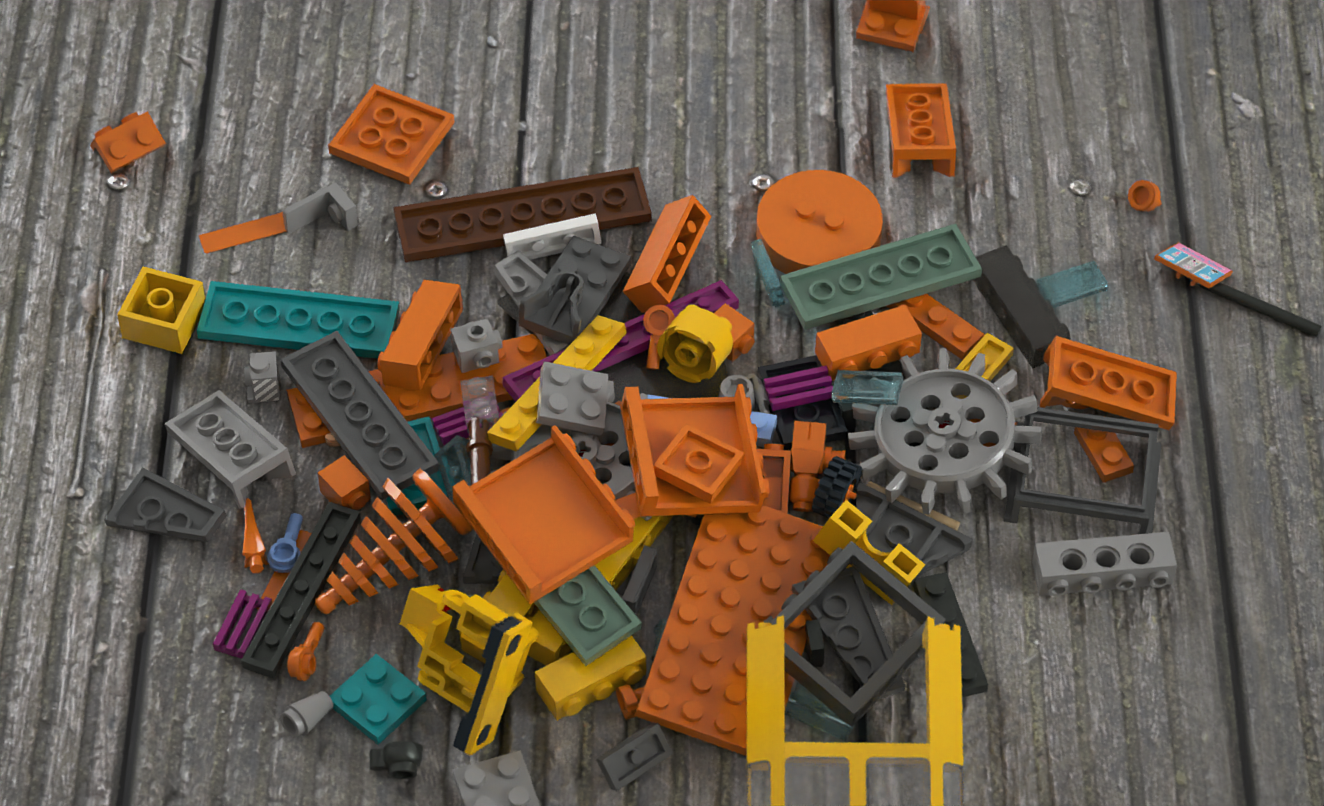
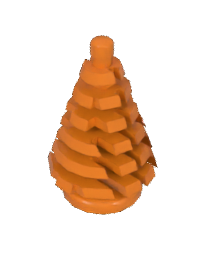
(388, 549)

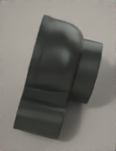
(399, 757)

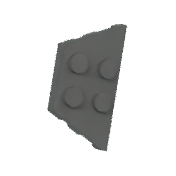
(915, 531)

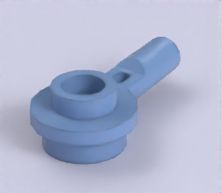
(285, 552)

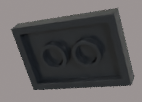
(819, 412)

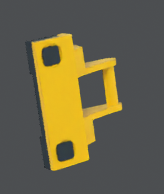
(506, 650)

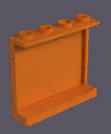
(655, 423)
(545, 516)

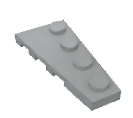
(523, 278)

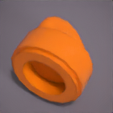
(1144, 196)

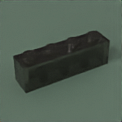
(1018, 304)

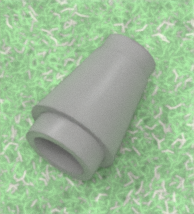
(305, 714)

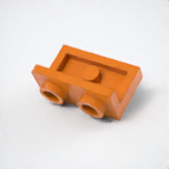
(128, 141)

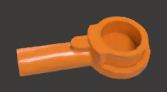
(656, 322)
(301, 659)

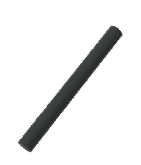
(1265, 308)

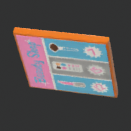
(1193, 265)

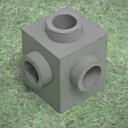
(475, 345)

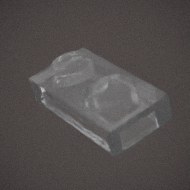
(480, 400)

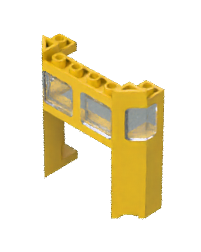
(853, 772)

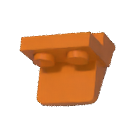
(893, 22)

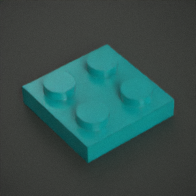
(377, 699)

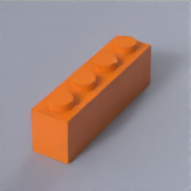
(667, 253)
(420, 335)

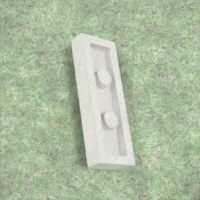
(552, 237)

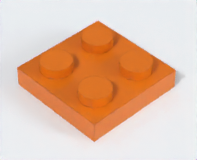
(698, 463)

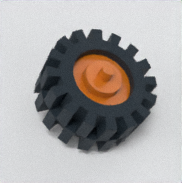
(836, 486)

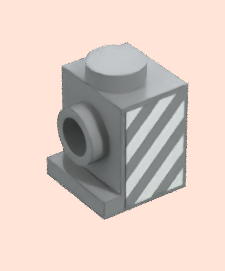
(262, 378)

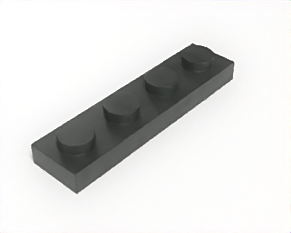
(939, 594)

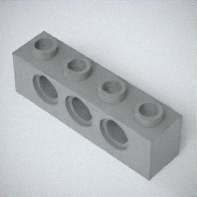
(1116, 552)

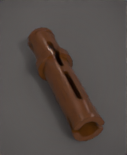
(479, 449)

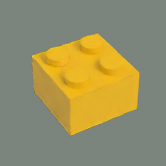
(161, 310)

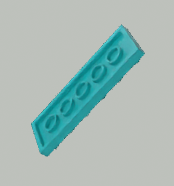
(295, 318)

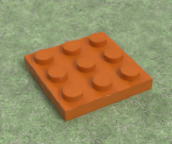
(391, 134)

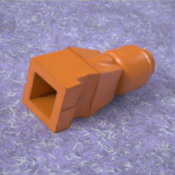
(806, 463)

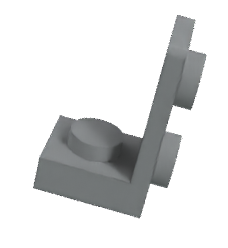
(323, 201)

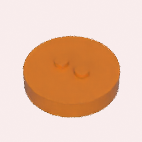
(817, 219)

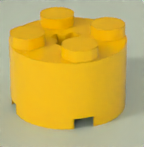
(695, 344)

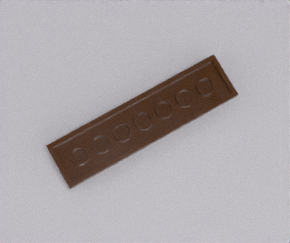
(482, 218)

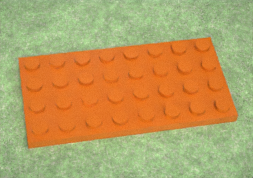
(733, 577)

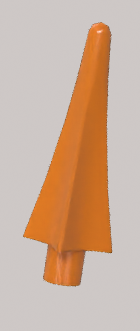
(253, 545)

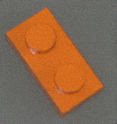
(1105, 453)

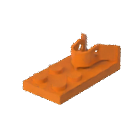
(921, 127)
(1109, 382)

